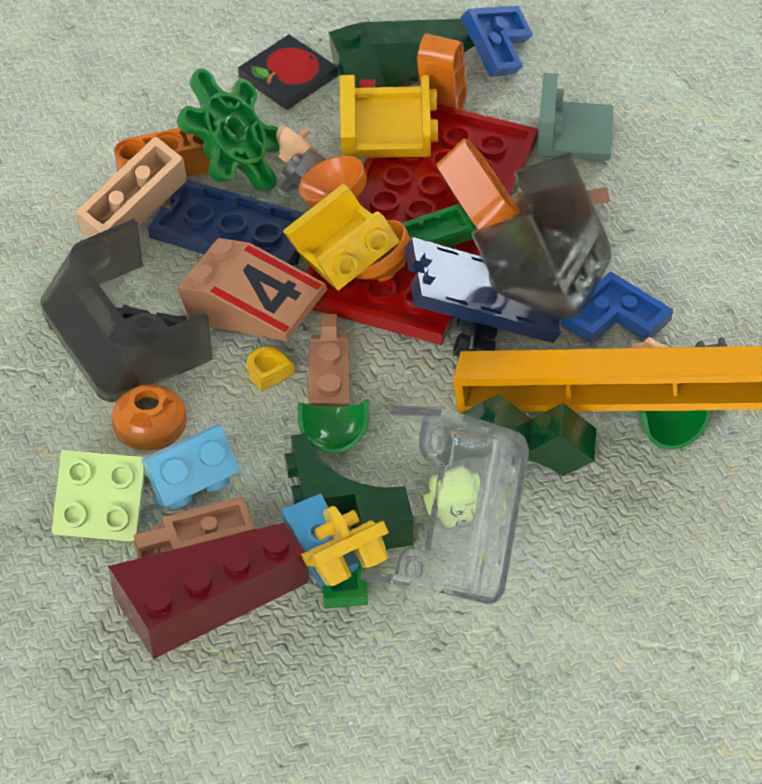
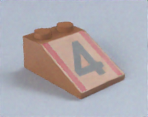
(249, 291)

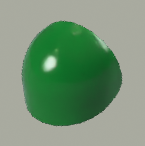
(334, 428)
(673, 428)

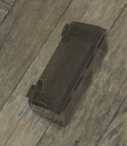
(553, 250)
(103, 345)

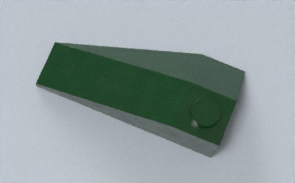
(389, 48)

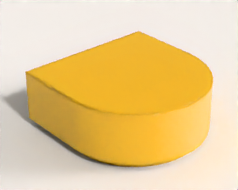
(268, 367)

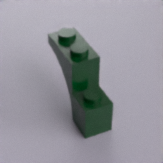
(554, 438)
(368, 501)

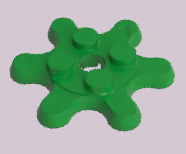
(238, 114)

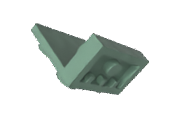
(573, 126)

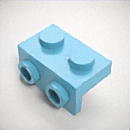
(190, 466)

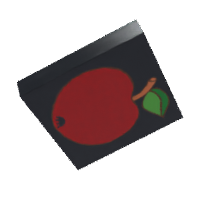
(288, 71)

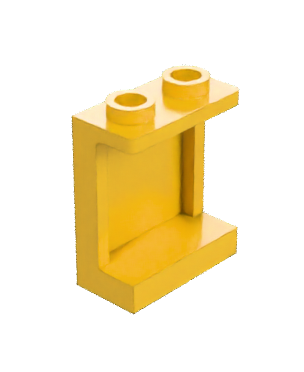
(387, 120)
(340, 237)

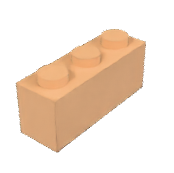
(134, 190)

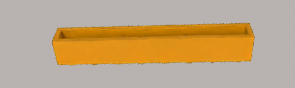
(614, 378)

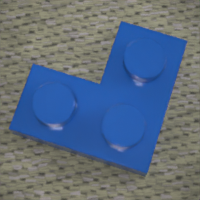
(493, 34)
(619, 303)

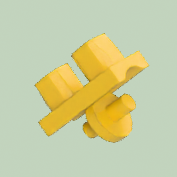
(363, 539)

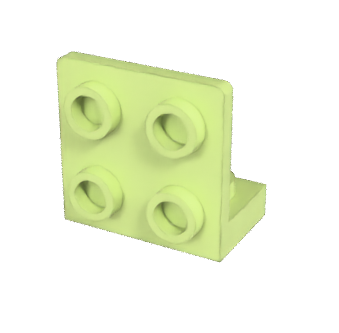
(98, 496)

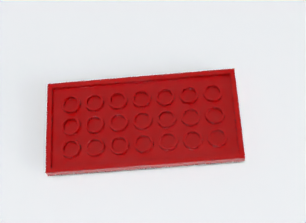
(413, 188)

